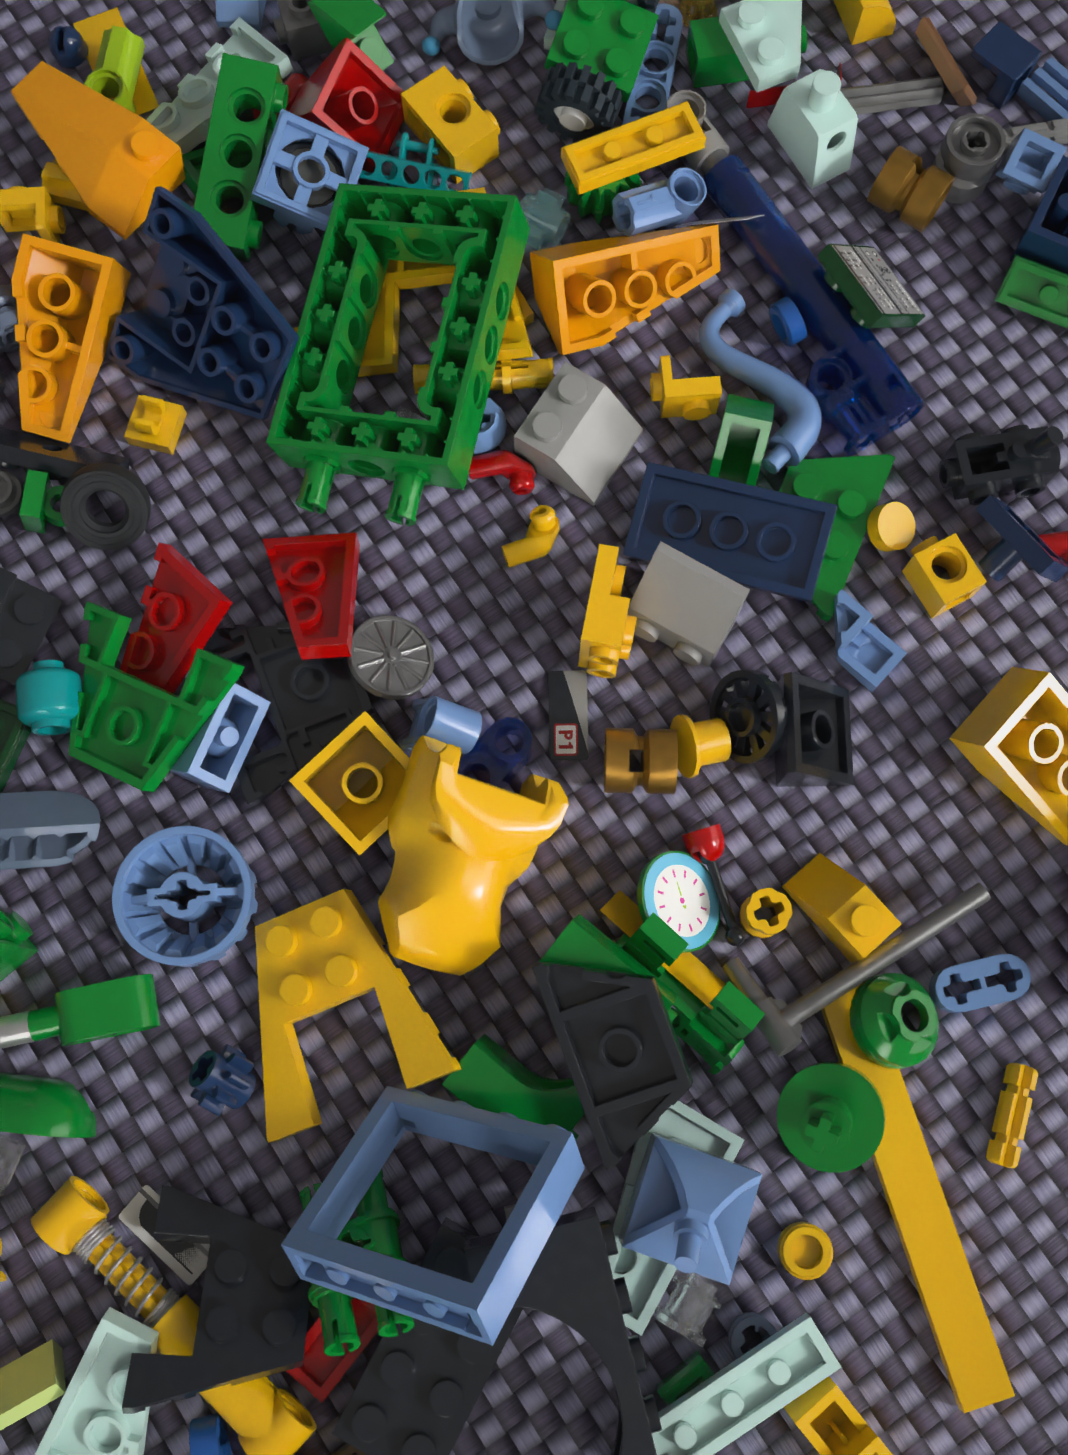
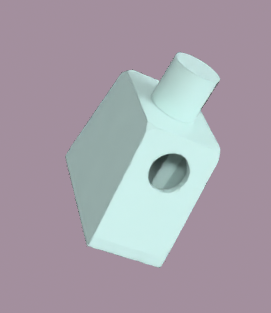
(815, 126)

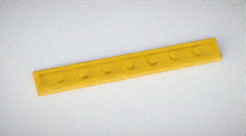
(927, 1231)

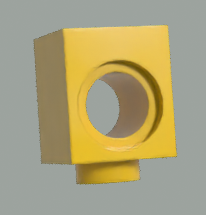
(937, 593)

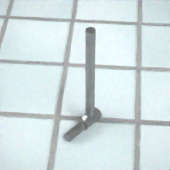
(782, 1022)

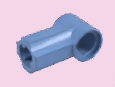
(659, 203)

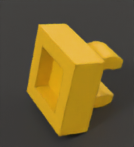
(155, 424)

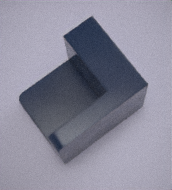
(1007, 57)

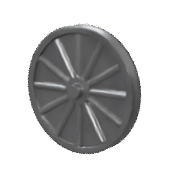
(391, 657)

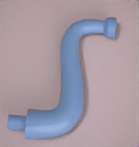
(802, 409)

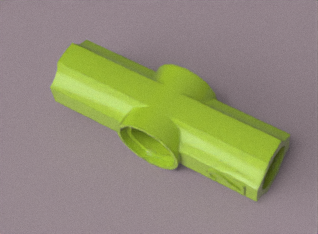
(118, 66)

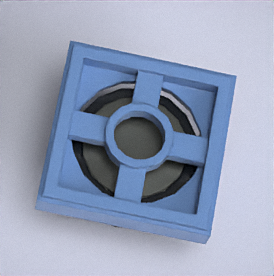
(306, 175)

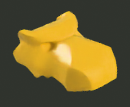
(457, 856)

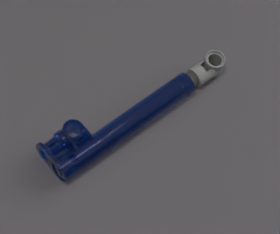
(870, 388)

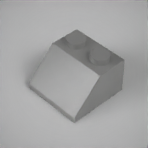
(577, 434)
(686, 605)

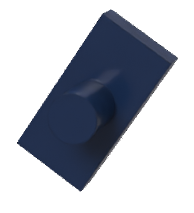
(1017, 544)

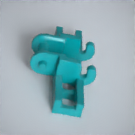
(400, 162)

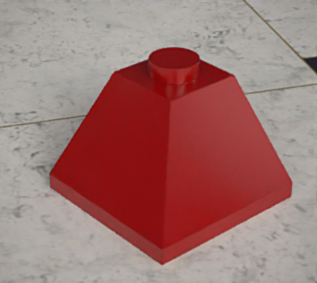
(353, 100)

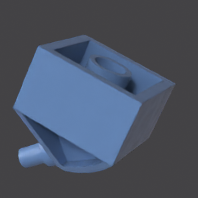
(690, 1209)

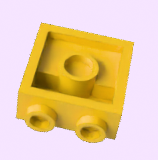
(606, 627)

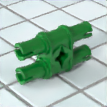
(374, 1230)

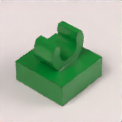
(38, 502)

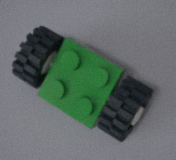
(594, 65)

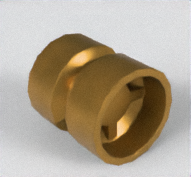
(910, 188)
(658, 760)

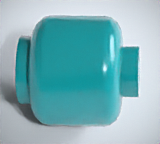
(48, 697)

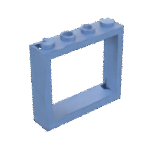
(426, 1295)

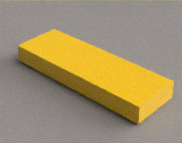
(633, 147)

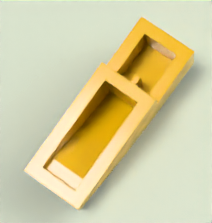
(833, 1422)

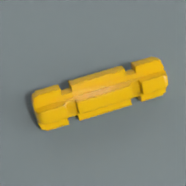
(1012, 1115)

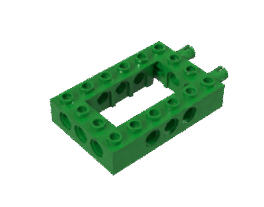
(313, 412)

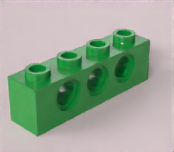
(240, 86)

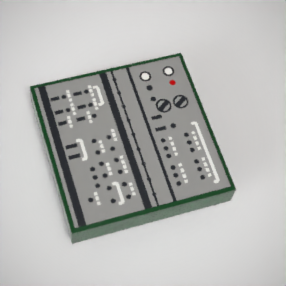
(869, 286)

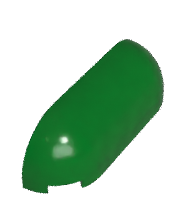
(43, 1107)

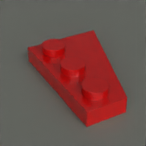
(317, 590)
(177, 620)

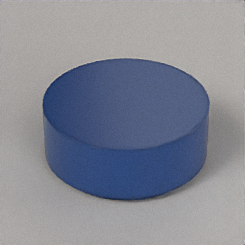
(787, 321)

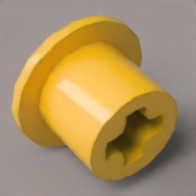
(700, 743)

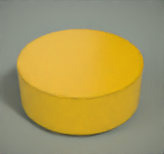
(891, 526)
(804, 1250)

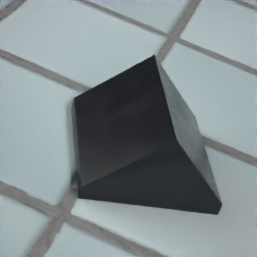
(816, 734)

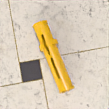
(507, 375)

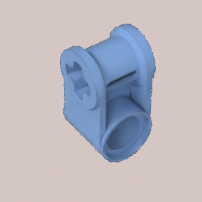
(444, 722)

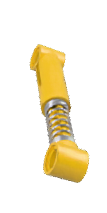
(260, 1413)

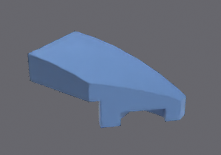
(861, 645)

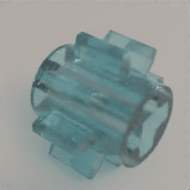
(545, 218)

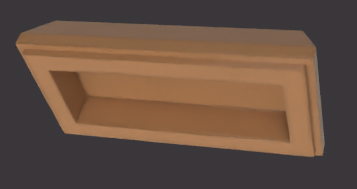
(945, 63)

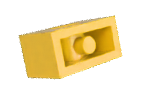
(447, 111)

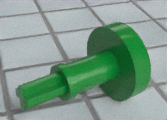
(831, 1117)

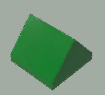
(684, 1378)

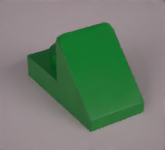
(356, 21)

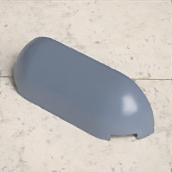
(45, 828)

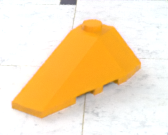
(100, 147)
(608, 283)
(63, 330)

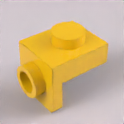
(31, 210)
(684, 397)

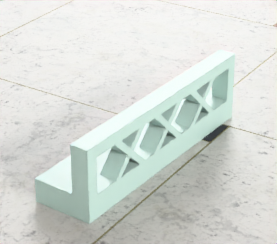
(746, 1391)

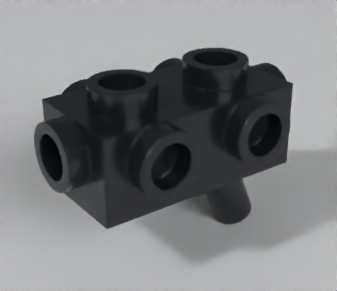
(1003, 462)

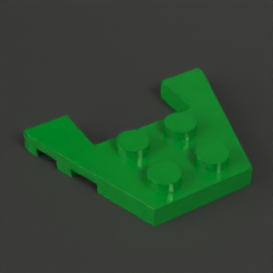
(131, 724)

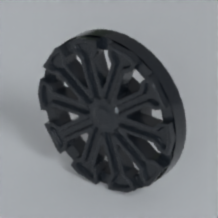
(747, 714)

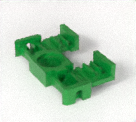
(712, 1033)

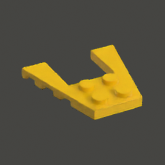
(382, 345)
(313, 964)

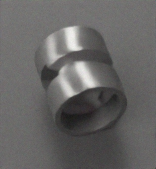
(970, 155)

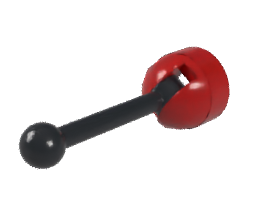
(707, 847)

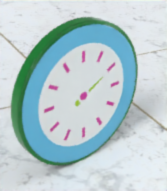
(681, 895)

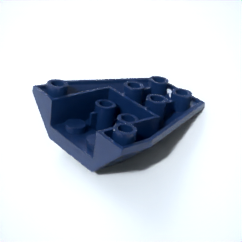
(202, 319)

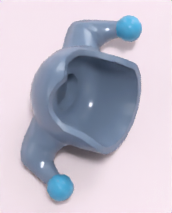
(487, 29)

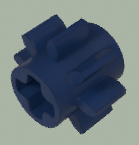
(222, 1080)

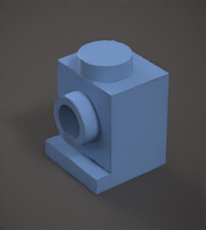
(1030, 162)

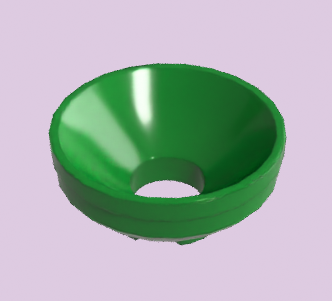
(879, 1024)

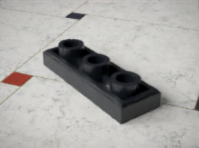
(49, 455)

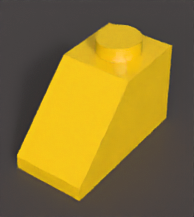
(841, 907)

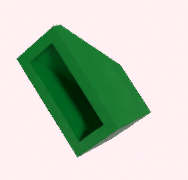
(742, 439)

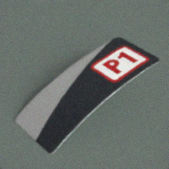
(568, 715)

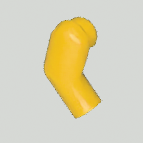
(538, 538)

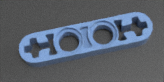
(657, 82)

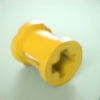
(769, 898)

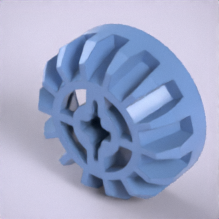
(148, 885)

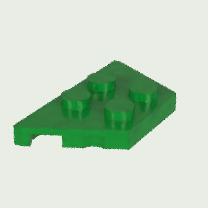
(855, 488)

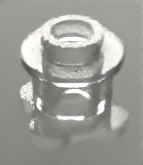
(689, 1306)

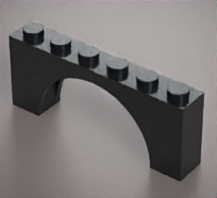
(578, 1288)

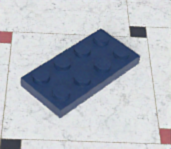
(734, 528)

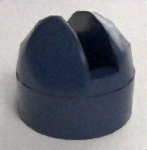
(74, 46)

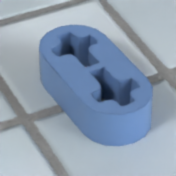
(982, 995)

